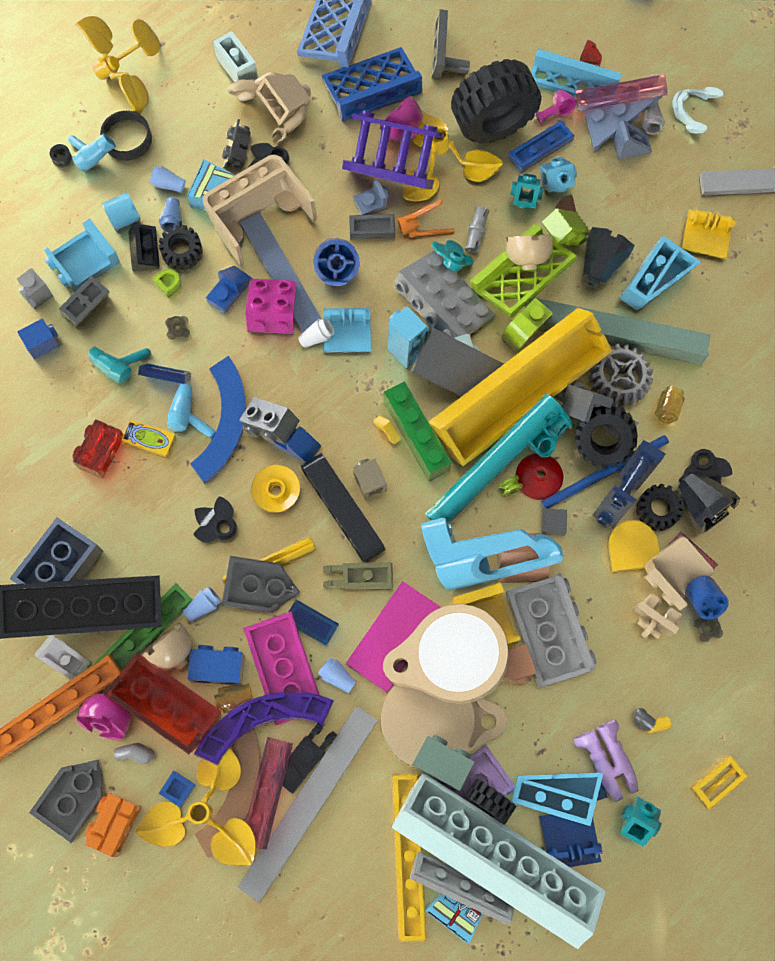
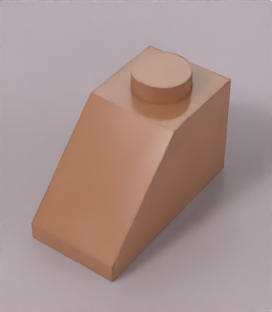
(520, 666)

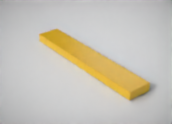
(410, 893)

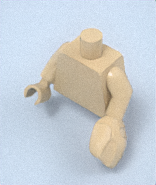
(280, 94)

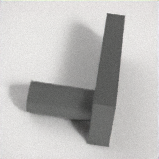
(441, 62)

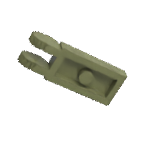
(360, 576)

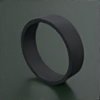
(127, 115)

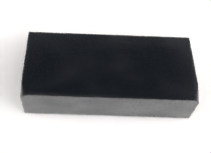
(143, 247)

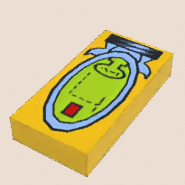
(148, 438)

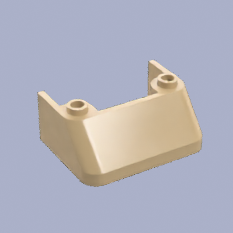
(250, 193)

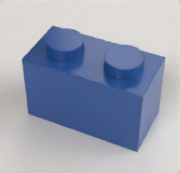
(215, 665)

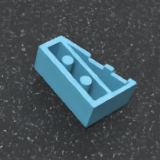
(406, 336)
(560, 794)

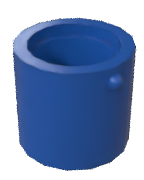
(707, 597)

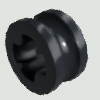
(62, 150)

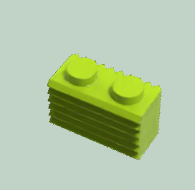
(566, 227)

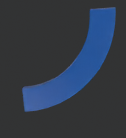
(230, 429)

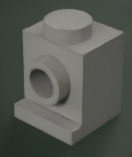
(33, 288)

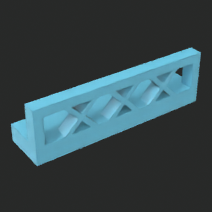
(572, 70)

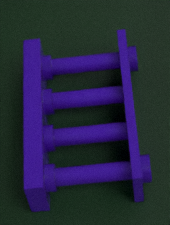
(398, 173)

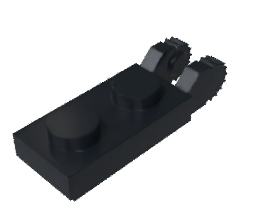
(305, 758)

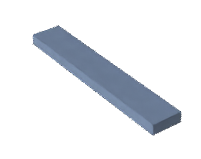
(279, 267)

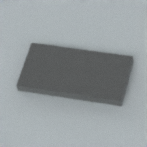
(452, 363)

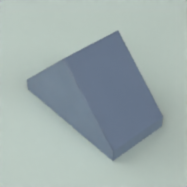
(631, 141)

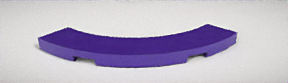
(259, 712)

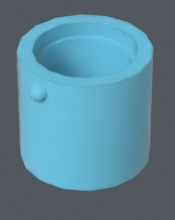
(121, 211)

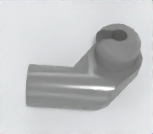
(136, 752)

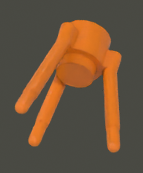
(410, 222)

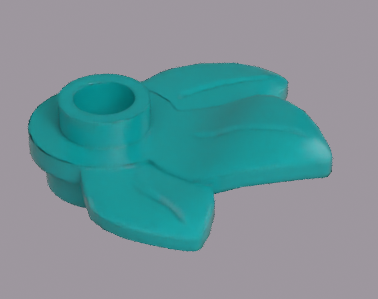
(453, 255)

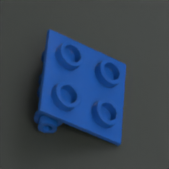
(570, 841)

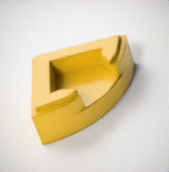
(386, 425)

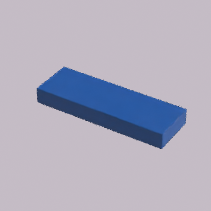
(541, 146)

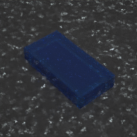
(164, 373)
(313, 623)

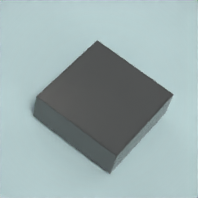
(554, 521)

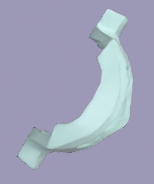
(680, 112)

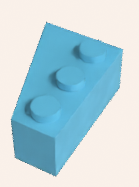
(659, 270)

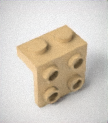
(675, 569)

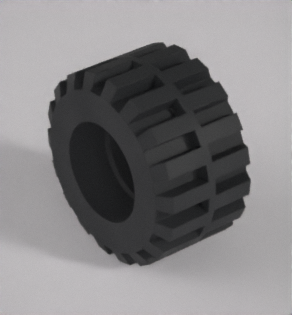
(607, 454)

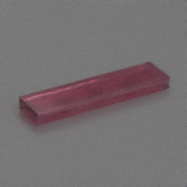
(621, 92)
(268, 789)

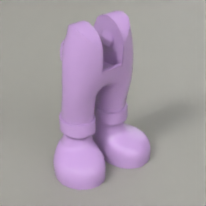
(622, 765)

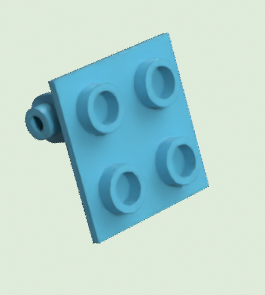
(350, 328)

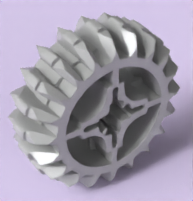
(632, 389)

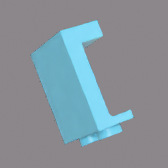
(82, 257)

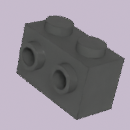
(269, 420)

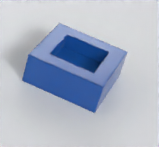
(177, 789)

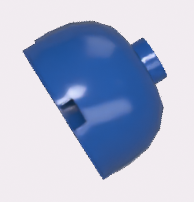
(336, 261)

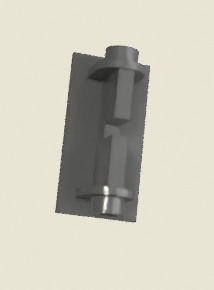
(237, 137)

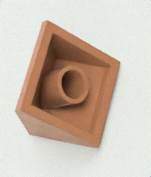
(518, 556)

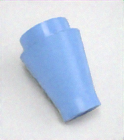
(166, 179)
(202, 604)
(336, 674)

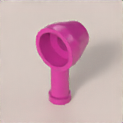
(563, 104)

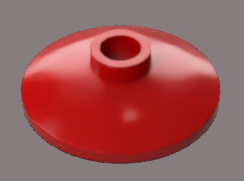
(535, 486)

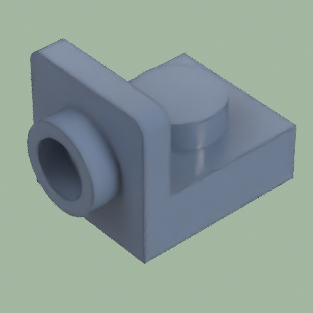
(372, 200)

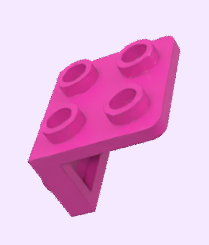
(271, 306)

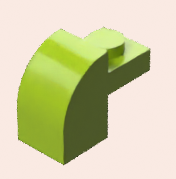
(525, 325)

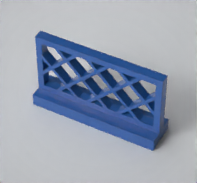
(377, 94)

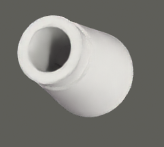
(318, 332)

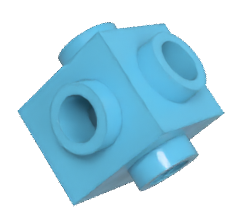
(558, 175)

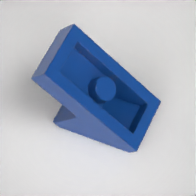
(229, 288)
(300, 445)

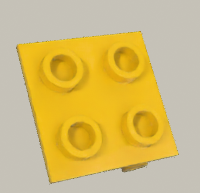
(707, 233)

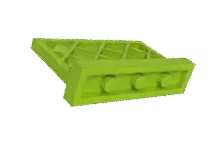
(501, 266)

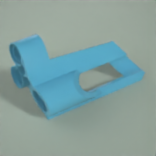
(466, 561)

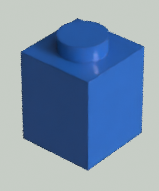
(39, 338)

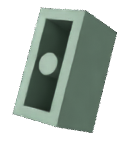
(443, 763)

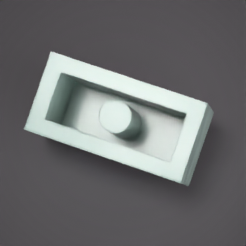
(235, 58)

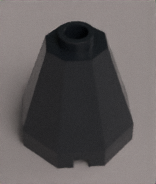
(604, 255)
(705, 500)

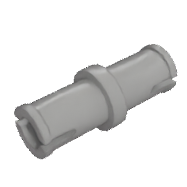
(476, 230)

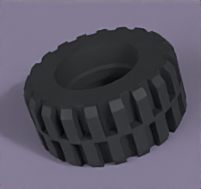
(496, 101)

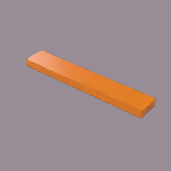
(57, 705)

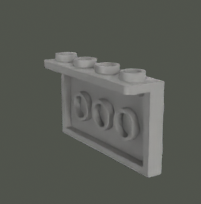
(442, 297)
(551, 630)

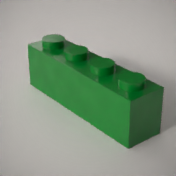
(416, 431)

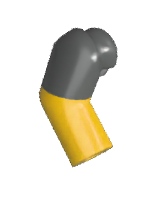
(650, 724)

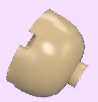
(529, 250)
(170, 649)

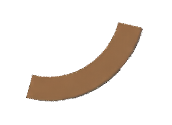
(239, 797)

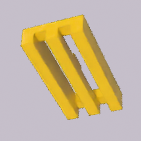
(703, 795)

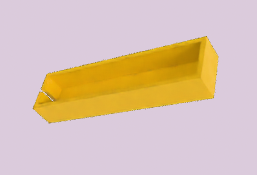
(515, 387)

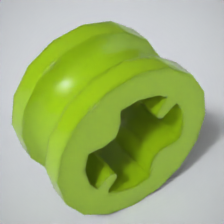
(510, 486)

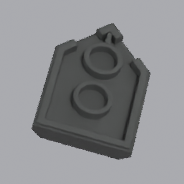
(256, 585)
(70, 799)

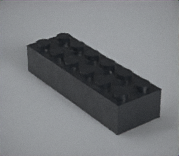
(79, 606)

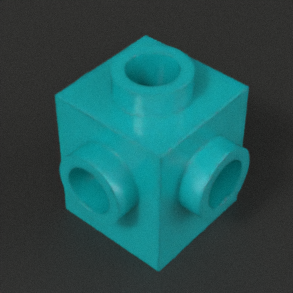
(527, 199)
(640, 821)

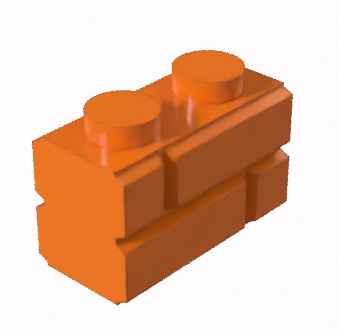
(112, 824)

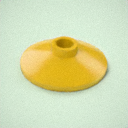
(275, 477)

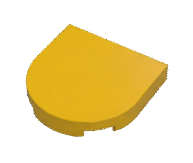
(631, 546)

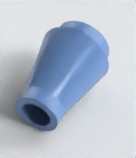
(171, 214)

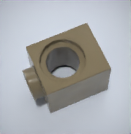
(369, 478)

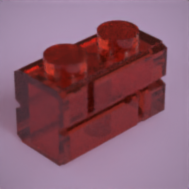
(98, 448)

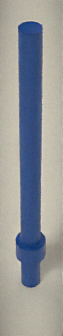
(593, 478)

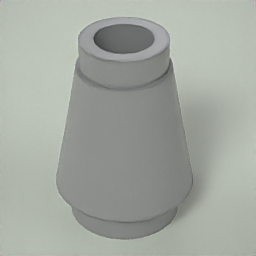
(653, 120)

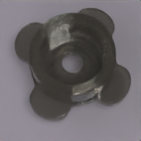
(175, 321)
(705, 635)

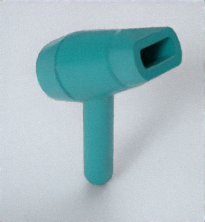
(113, 367)

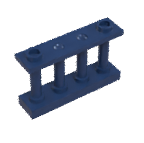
(632, 476)

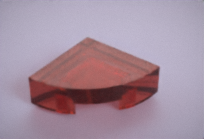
(591, 54)

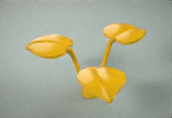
(99, 37)
(477, 165)
(230, 846)

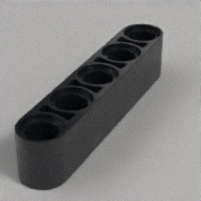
(343, 508)

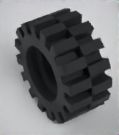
(180, 235)
(666, 494)
(490, 801)

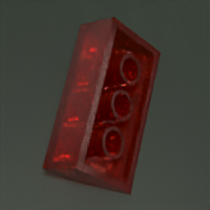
(163, 703)

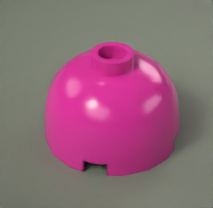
(407, 114)
(104, 716)

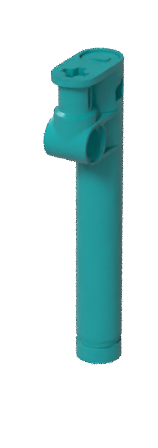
(536, 430)

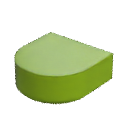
(168, 281)

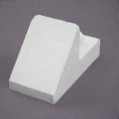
(62, 657)

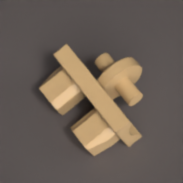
(665, 623)

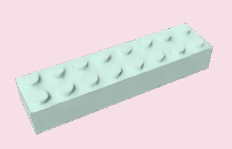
(500, 861)

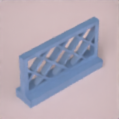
(347, 39)

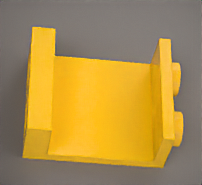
(491, 601)

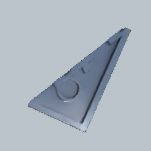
(605, 120)

